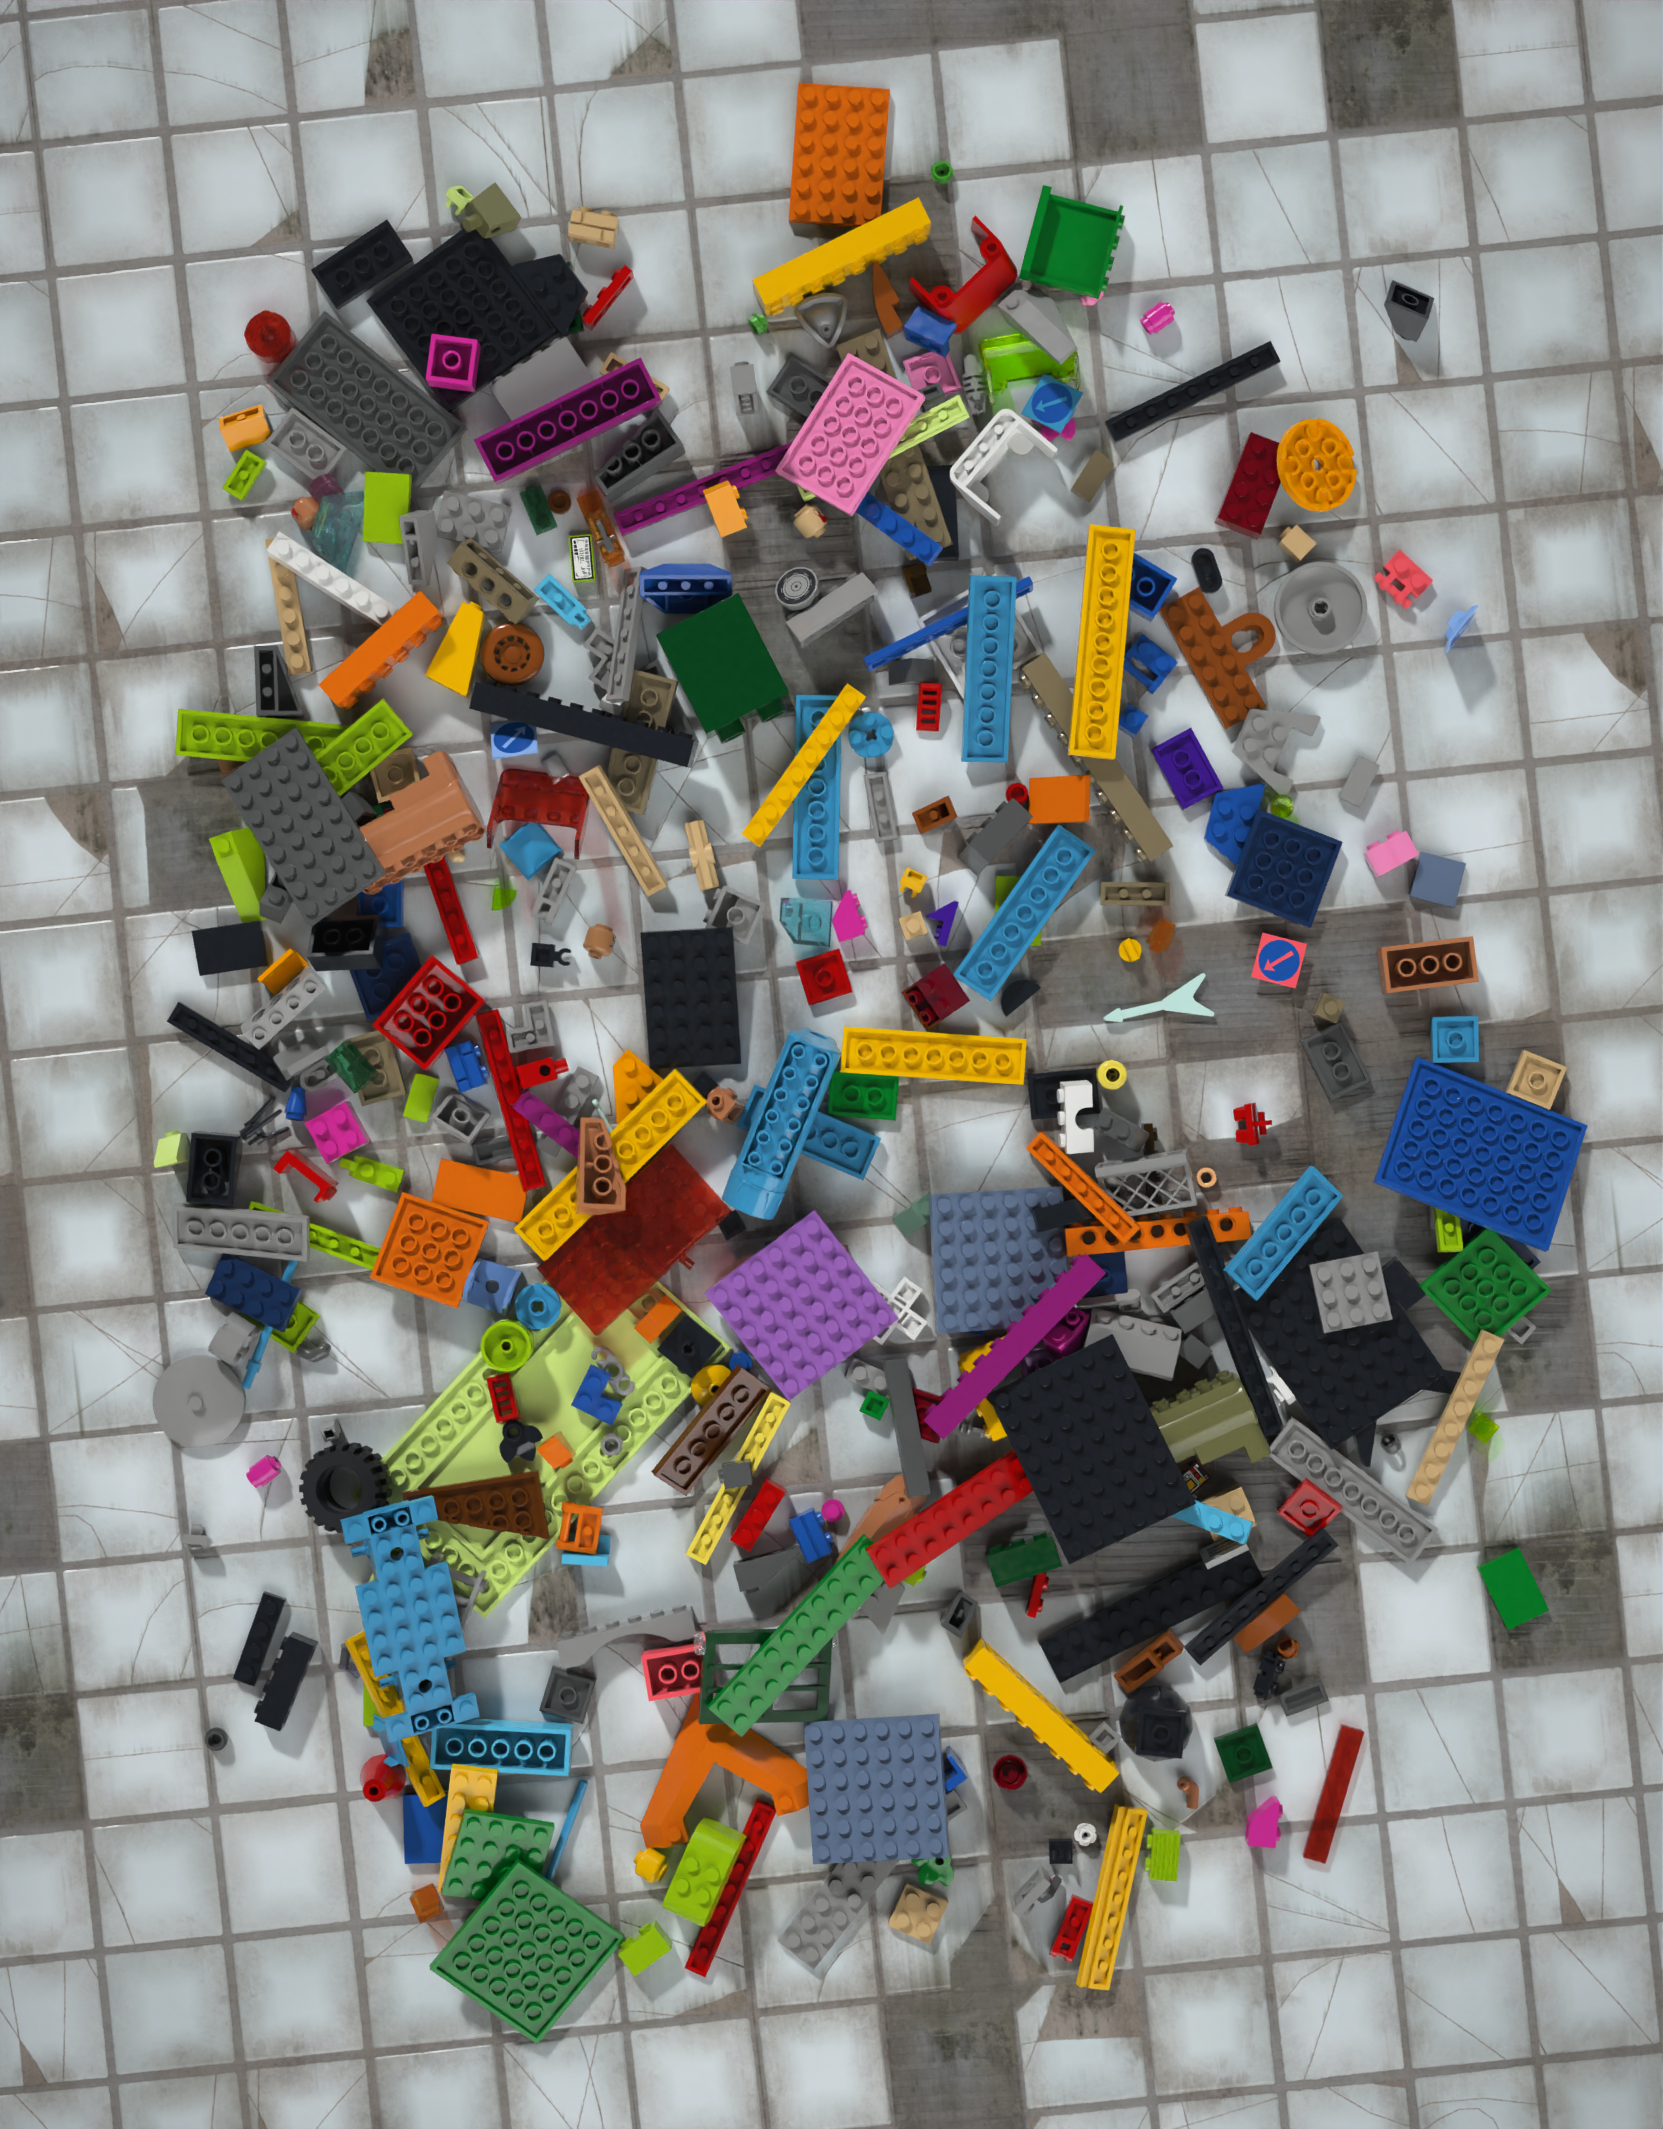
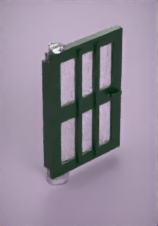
(728, 1651)

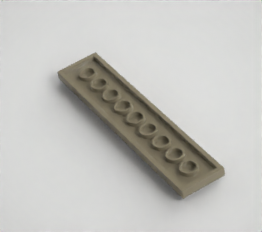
(906, 473)

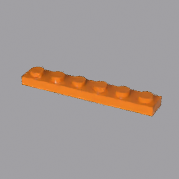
(1083, 1187)

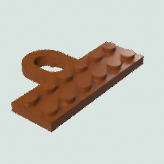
(1212, 656)

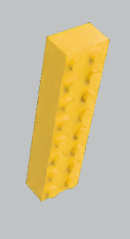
(842, 257)
(1040, 1715)

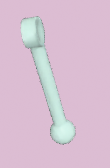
(598, 1108)

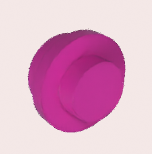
(832, 1510)

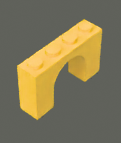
(985, 1408)

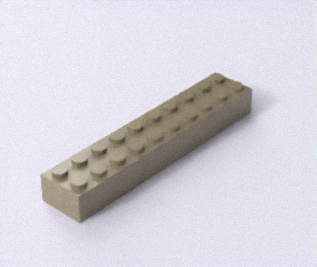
(1106, 775)

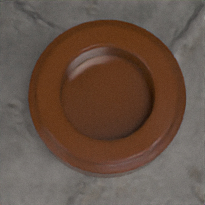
(559, 502)

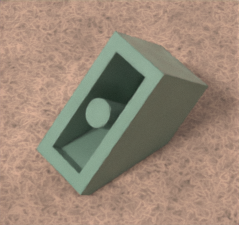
(914, 1215)

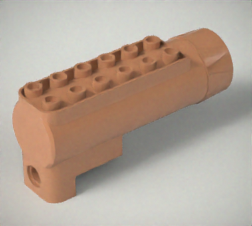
(425, 824)

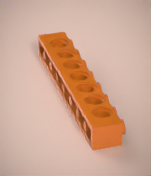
(1238, 1231)

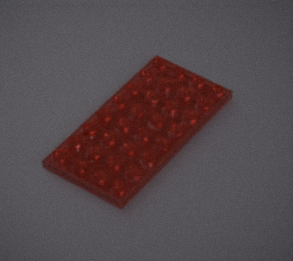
(628, 1251)

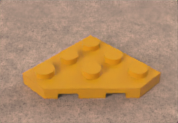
(632, 1083)

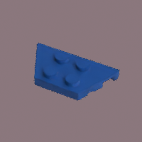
(1231, 819)

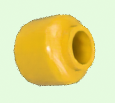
(651, 1865)

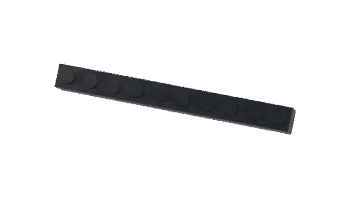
(583, 724)

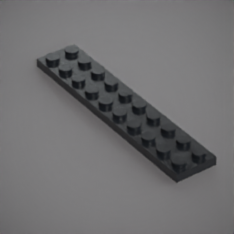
(1146, 1614)

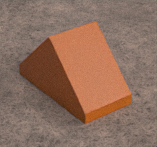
(657, 1319)

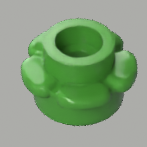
(941, 166)
(758, 323)

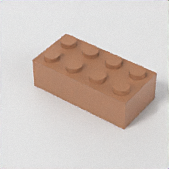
(1427, 965)

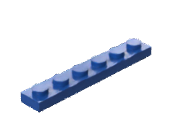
(899, 529)

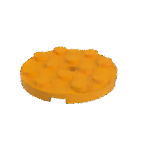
(1336, 475)

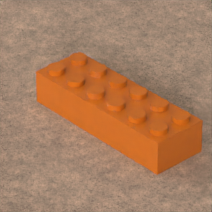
(382, 651)

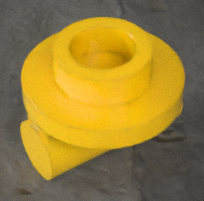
(1130, 950)

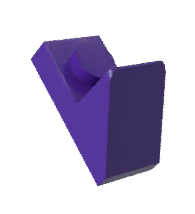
(946, 916)

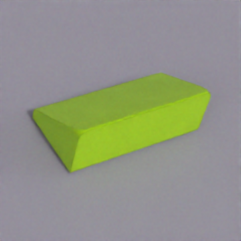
(421, 1097)

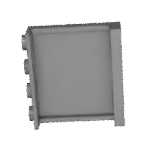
(541, 379)

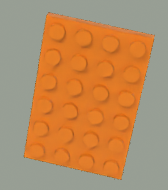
(838, 155)

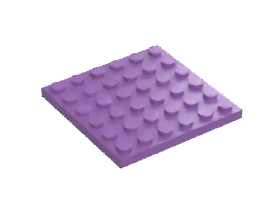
(801, 1305)

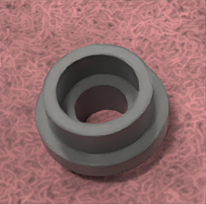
(211, 1744)

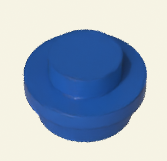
(742, 1359)

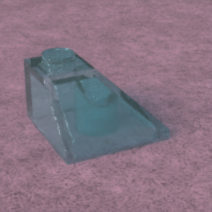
(807, 920)

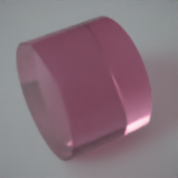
(324, 485)

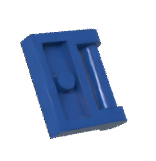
(1153, 659)

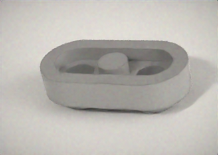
(322, 1074)

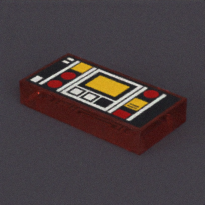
(1195, 1476)

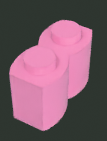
(1391, 853)

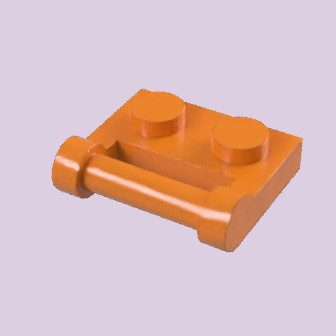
(587, 1528)

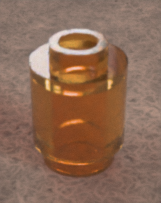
(1161, 936)

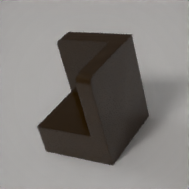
(916, 580)

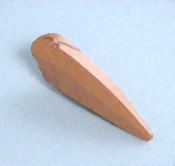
(887, 1513)

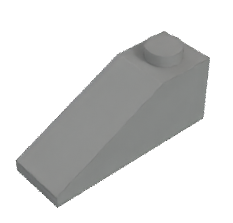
(419, 545)

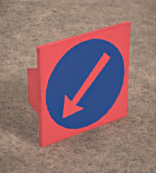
(1278, 960)

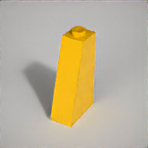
(459, 651)

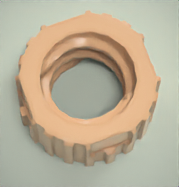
(1210, 1171)

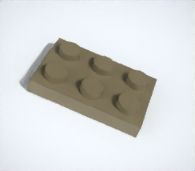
(383, 1058)

